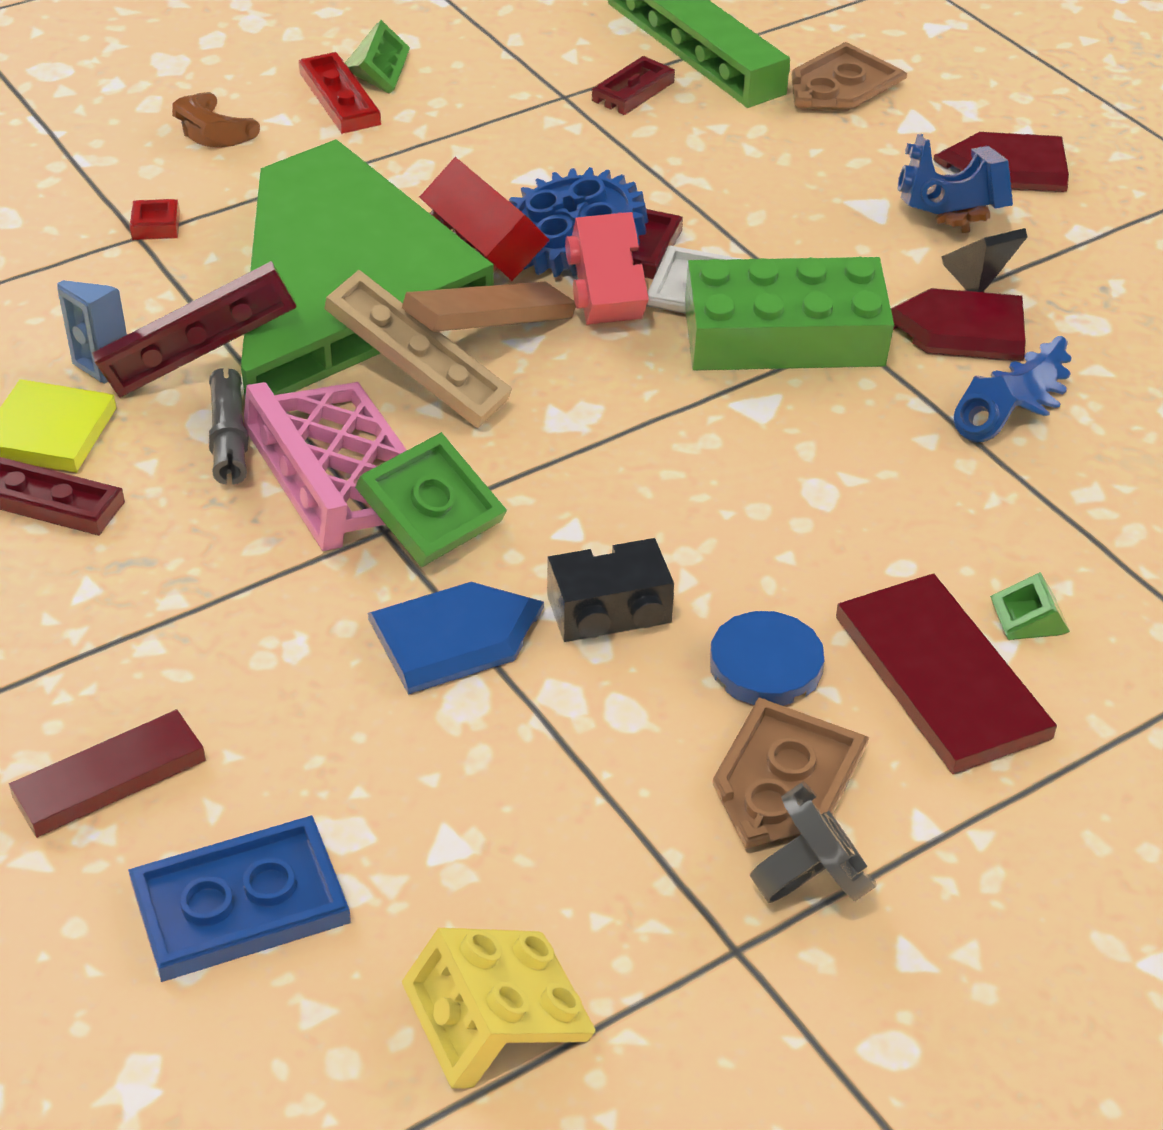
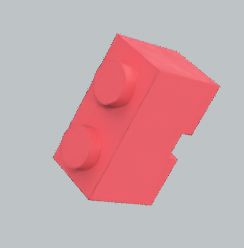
(607, 280)

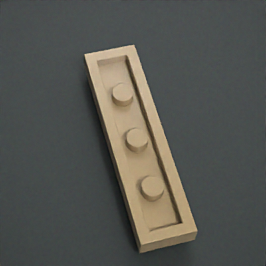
(417, 350)

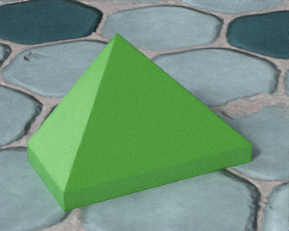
(379, 57)

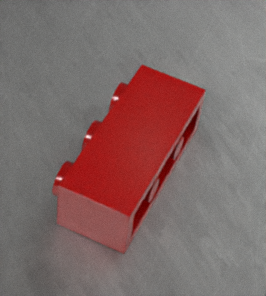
(483, 218)

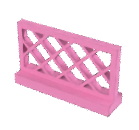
(302, 467)

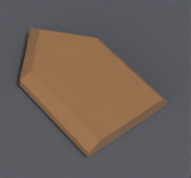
(842, 79)
(772, 757)

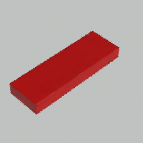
(339, 92)

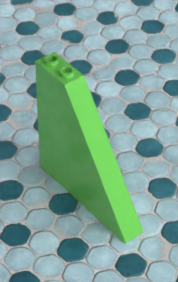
(319, 225)

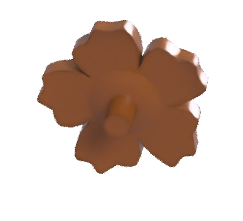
(962, 217)

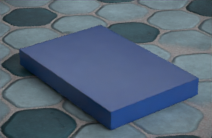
(238, 897)

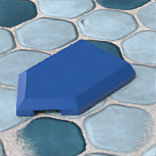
(453, 633)

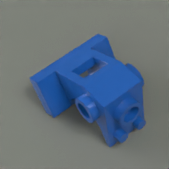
(979, 184)

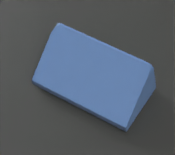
(91, 321)

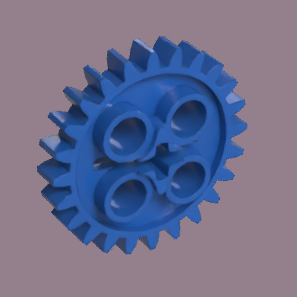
(559, 202)

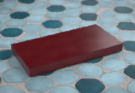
(945, 673)

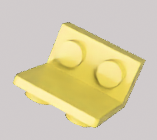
(488, 991)

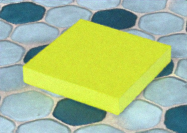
(52, 424)

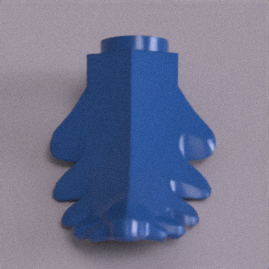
(1024, 387)

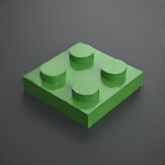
(430, 499)

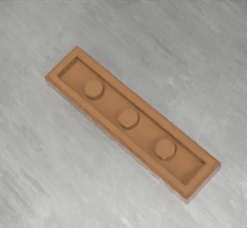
(488, 306)

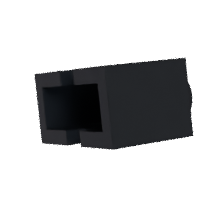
(610, 590)

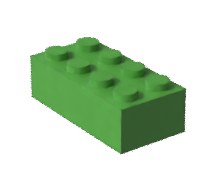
(787, 313)

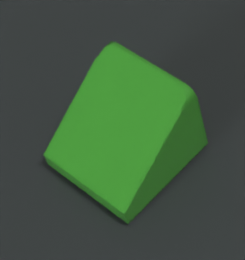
(1029, 610)

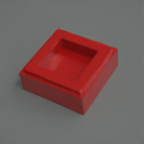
(154, 219)

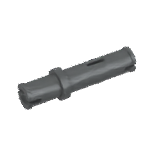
(227, 436)

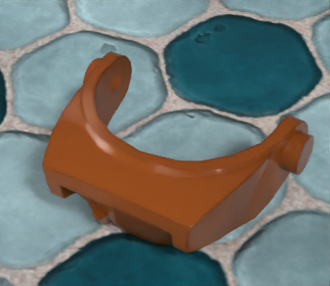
(209, 127)

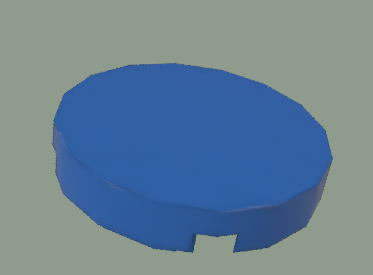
(766, 657)

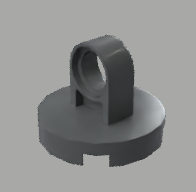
(819, 847)

